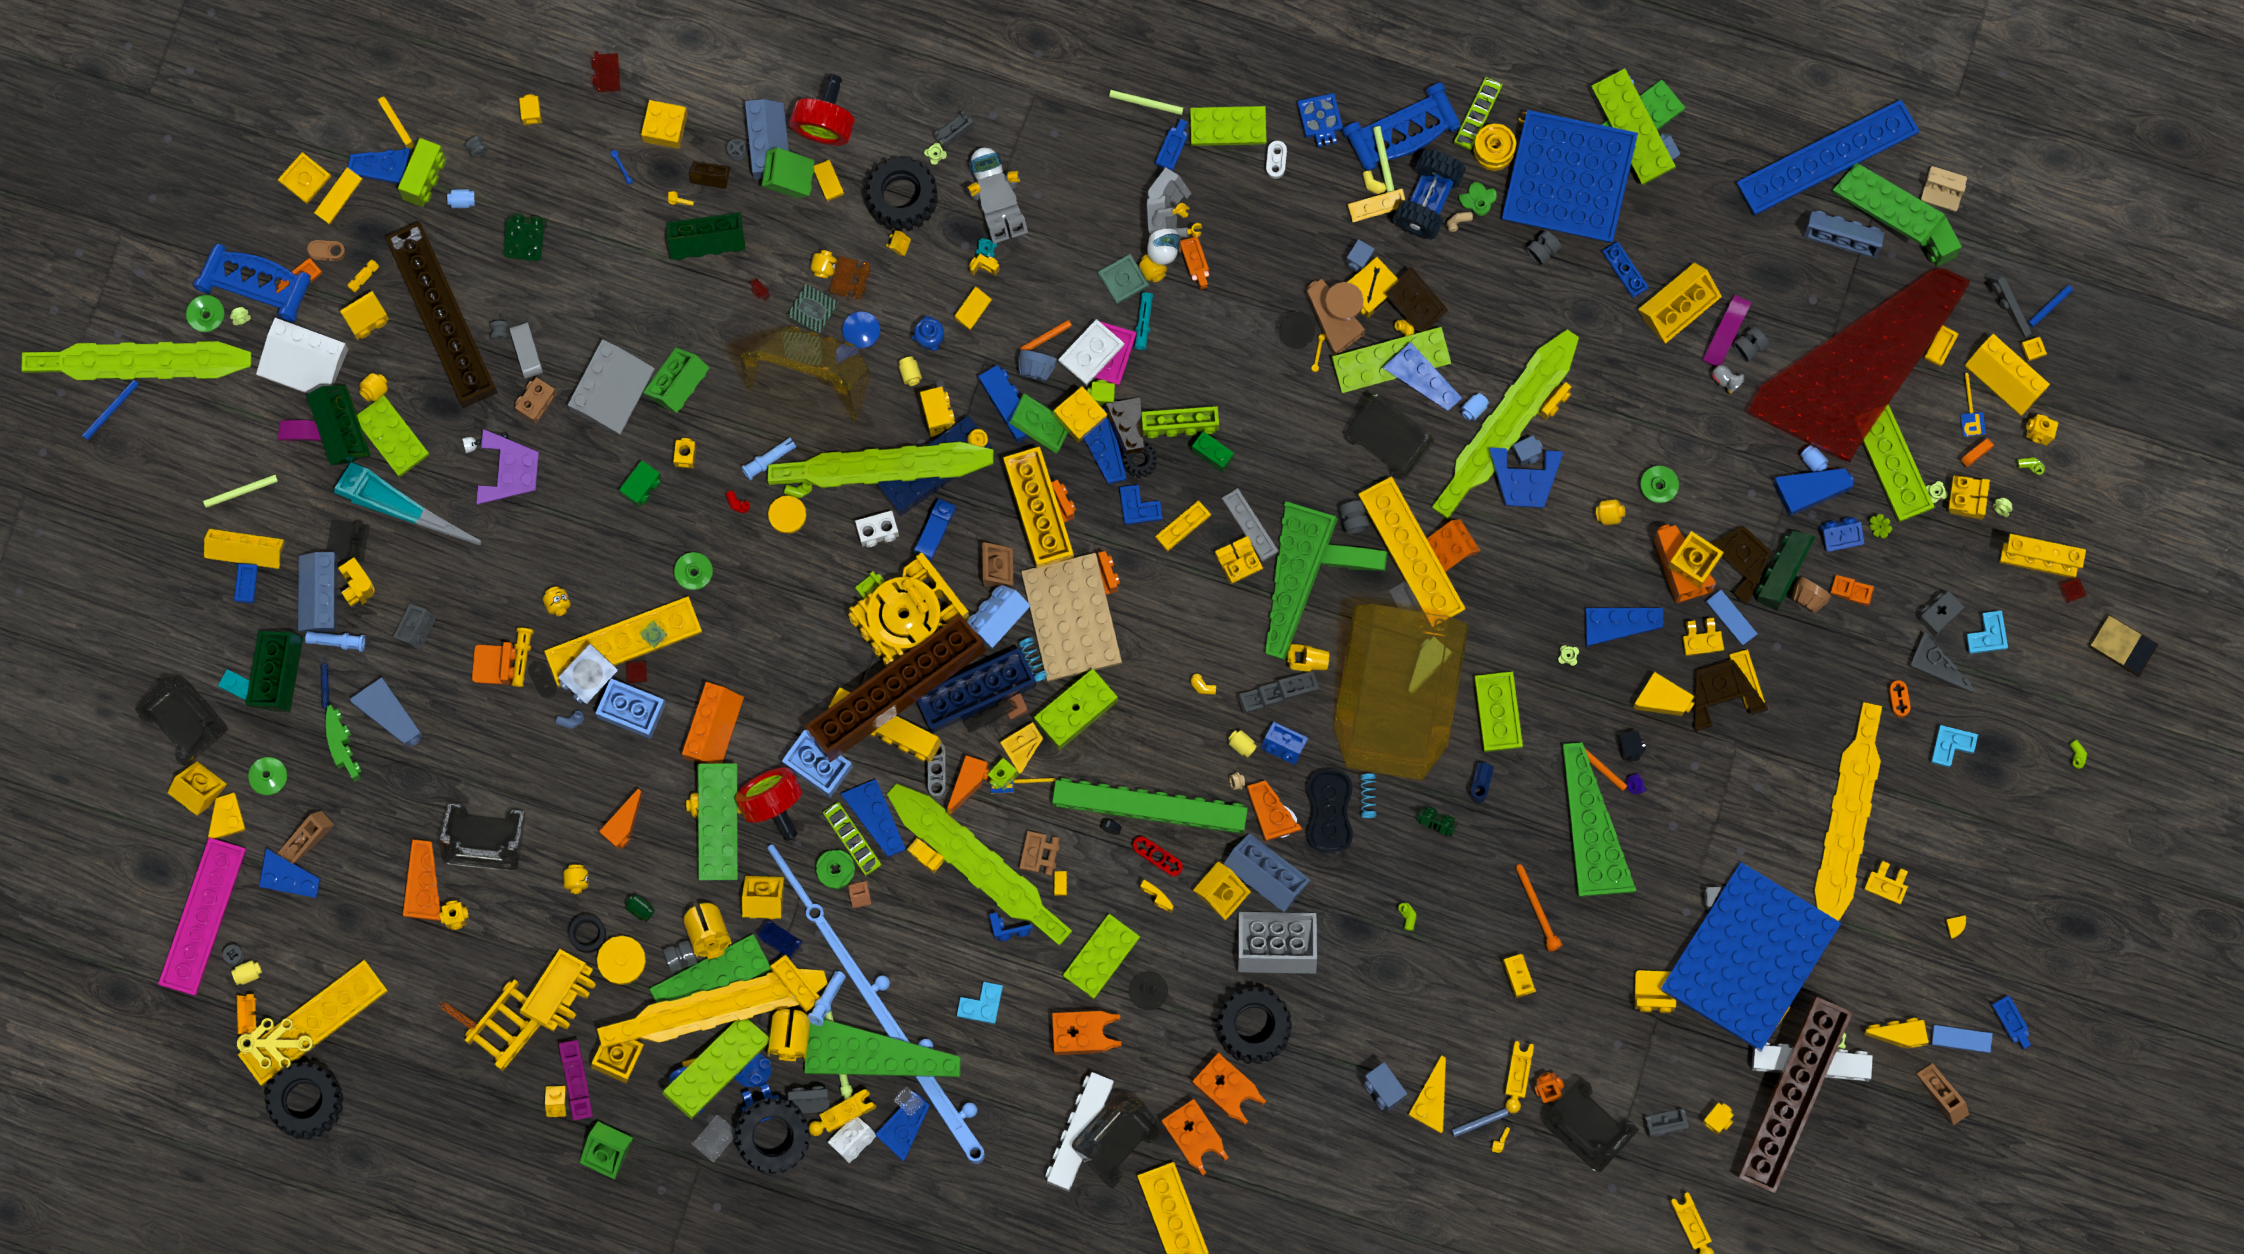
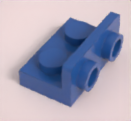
(1842, 534)
(1284, 743)

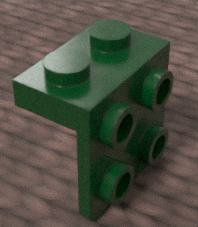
(524, 237)

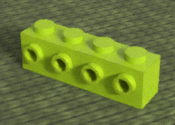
(1180, 421)

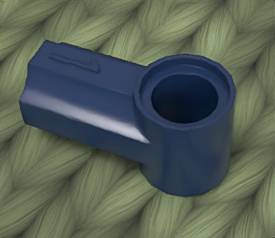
(1481, 781)

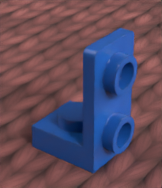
(997, 925)

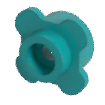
(986, 243)

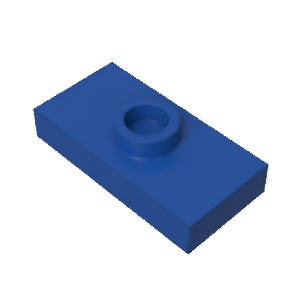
(246, 583)

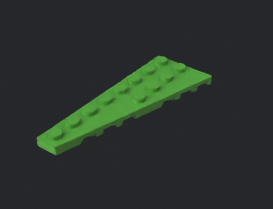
(1300, 556)
(1597, 852)
(852, 1051)

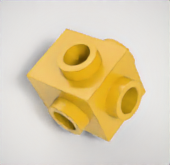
(2041, 429)
(458, 920)

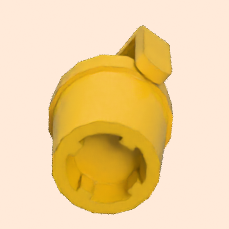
(1313, 658)

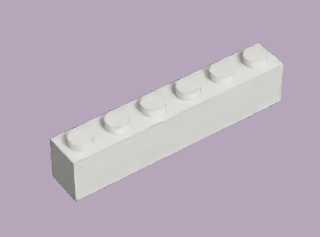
(1843, 1065)
(1089, 1105)

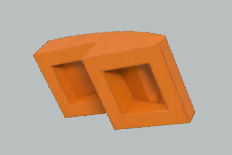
(1852, 591)

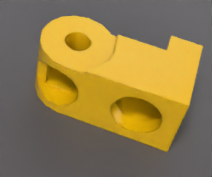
(925, 855)

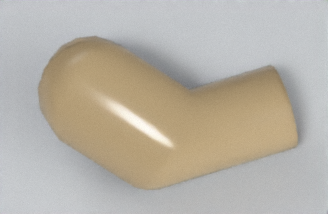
(1457, 218)

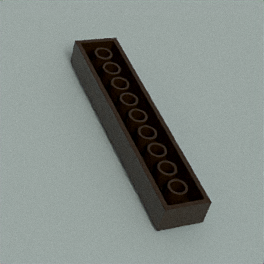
(441, 315)

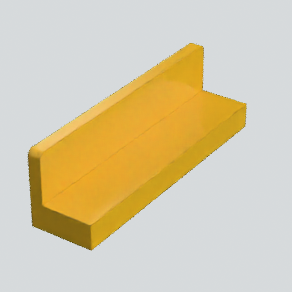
(243, 548)

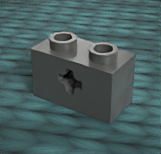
(1935, 622)

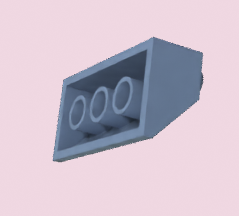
(765, 130)
(1844, 234)
(318, 592)
(1266, 872)

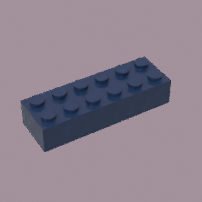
(908, 494)
(976, 690)

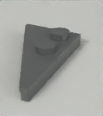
(2008, 302)
(1932, 661)

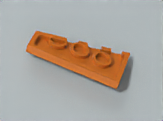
(421, 887)

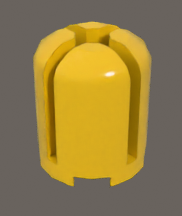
(702, 939)
(779, 1035)

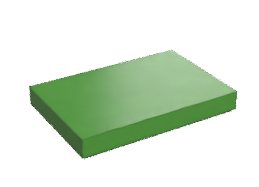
(1038, 423)

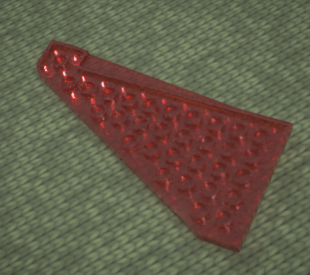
(1850, 380)

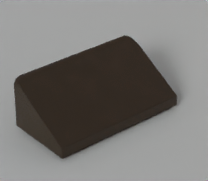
(709, 174)

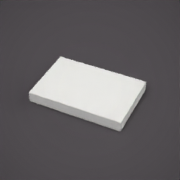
(1091, 352)

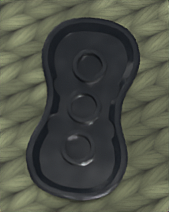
(1330, 824)

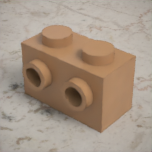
(535, 400)

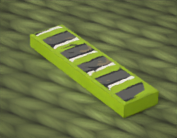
(1478, 113)
(852, 839)

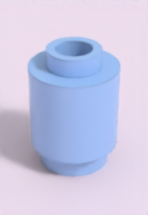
(461, 198)
(1474, 407)
(1814, 459)

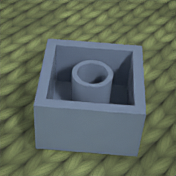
(1384, 1087)

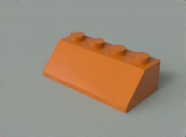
(712, 725)

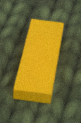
(395, 123)
(338, 195)
(1376, 205)
(1183, 526)
(1745, 664)
(795, 983)

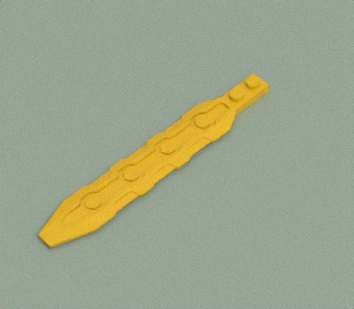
(1849, 817)
(708, 1009)

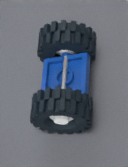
(1422, 212)

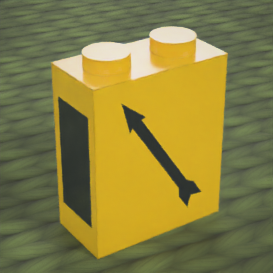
(1373, 282)

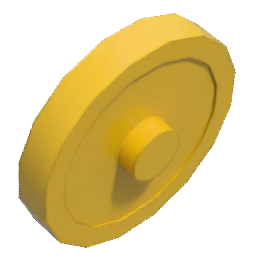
(621, 960)

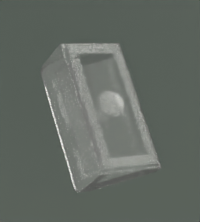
(1404, 597)

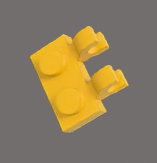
(1702, 643)
(1885, 887)

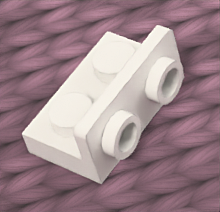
(852, 1139)

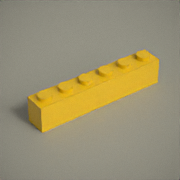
(903, 734)

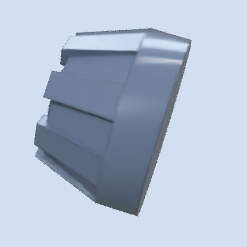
(1036, 365)

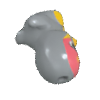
(1726, 379)

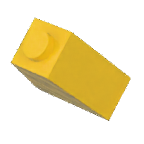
(1664, 697)

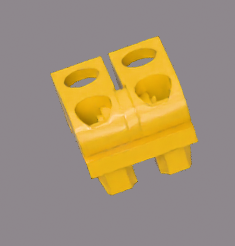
(1969, 497)
(1239, 568)
(360, 585)

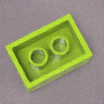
(422, 173)

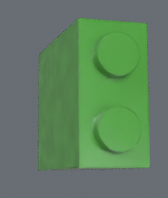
(788, 173)

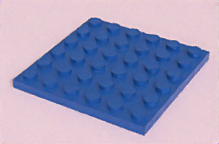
(1570, 176)

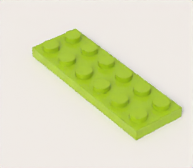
(1628, 113)
(1365, 365)
(1896, 468)
(716, 1067)

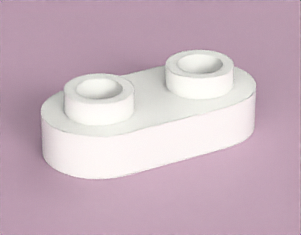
(1276, 160)

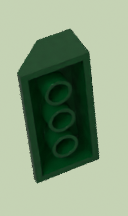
(705, 236)
(338, 424)
(1785, 569)
(274, 671)

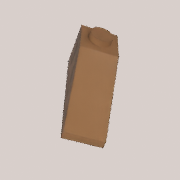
(306, 837)
(1943, 1094)

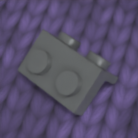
(810, 1101)

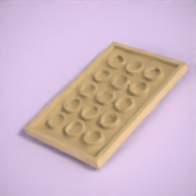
(1071, 617)

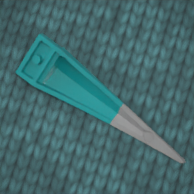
(374, 493)

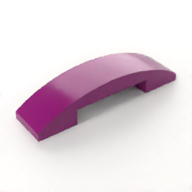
(1727, 331)
(298, 430)
(576, 1080)

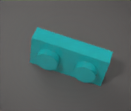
(234, 684)

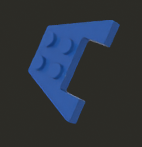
(1525, 486)

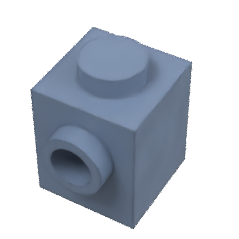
(1359, 256)
(1528, 450)

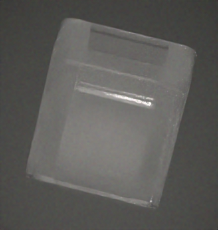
(908, 1101)

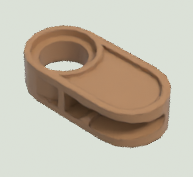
(322, 250)

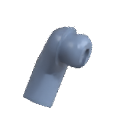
(571, 722)

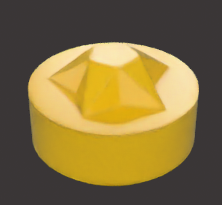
(978, 438)

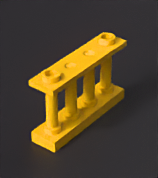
(2042, 556)
(515, 1043)

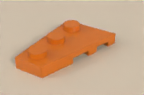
(1270, 812)

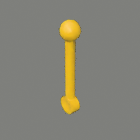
(1315, 367)

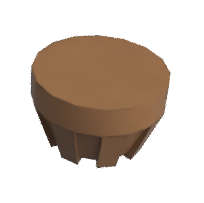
(1344, 301)
(1809, 595)

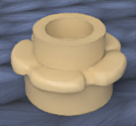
(1236, 781)

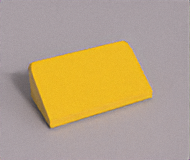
(972, 308)

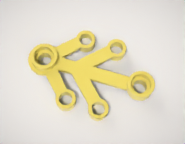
(272, 1043)

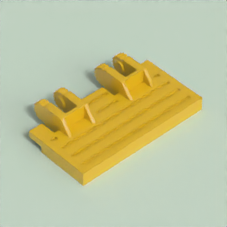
(556, 988)

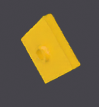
(304, 178)

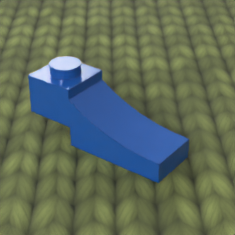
(935, 529)

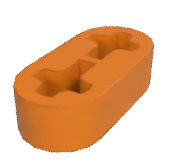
(1977, 452)
(1904, 698)

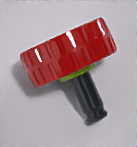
(822, 119)
(769, 798)

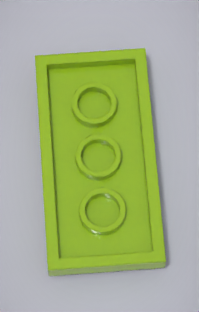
(1228, 126)
(392, 436)
(1498, 711)
(1101, 956)

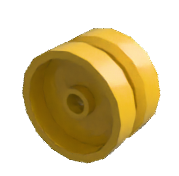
(1494, 136)

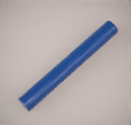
(2050, 306)

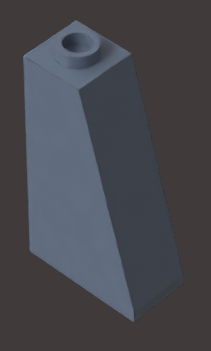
(386, 711)

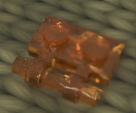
(844, 276)

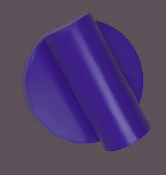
(1635, 784)

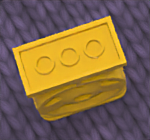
(890, 647)

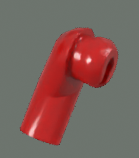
(737, 505)

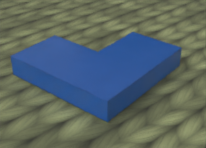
(1135, 511)

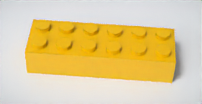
(1038, 507)

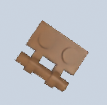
(1033, 853)

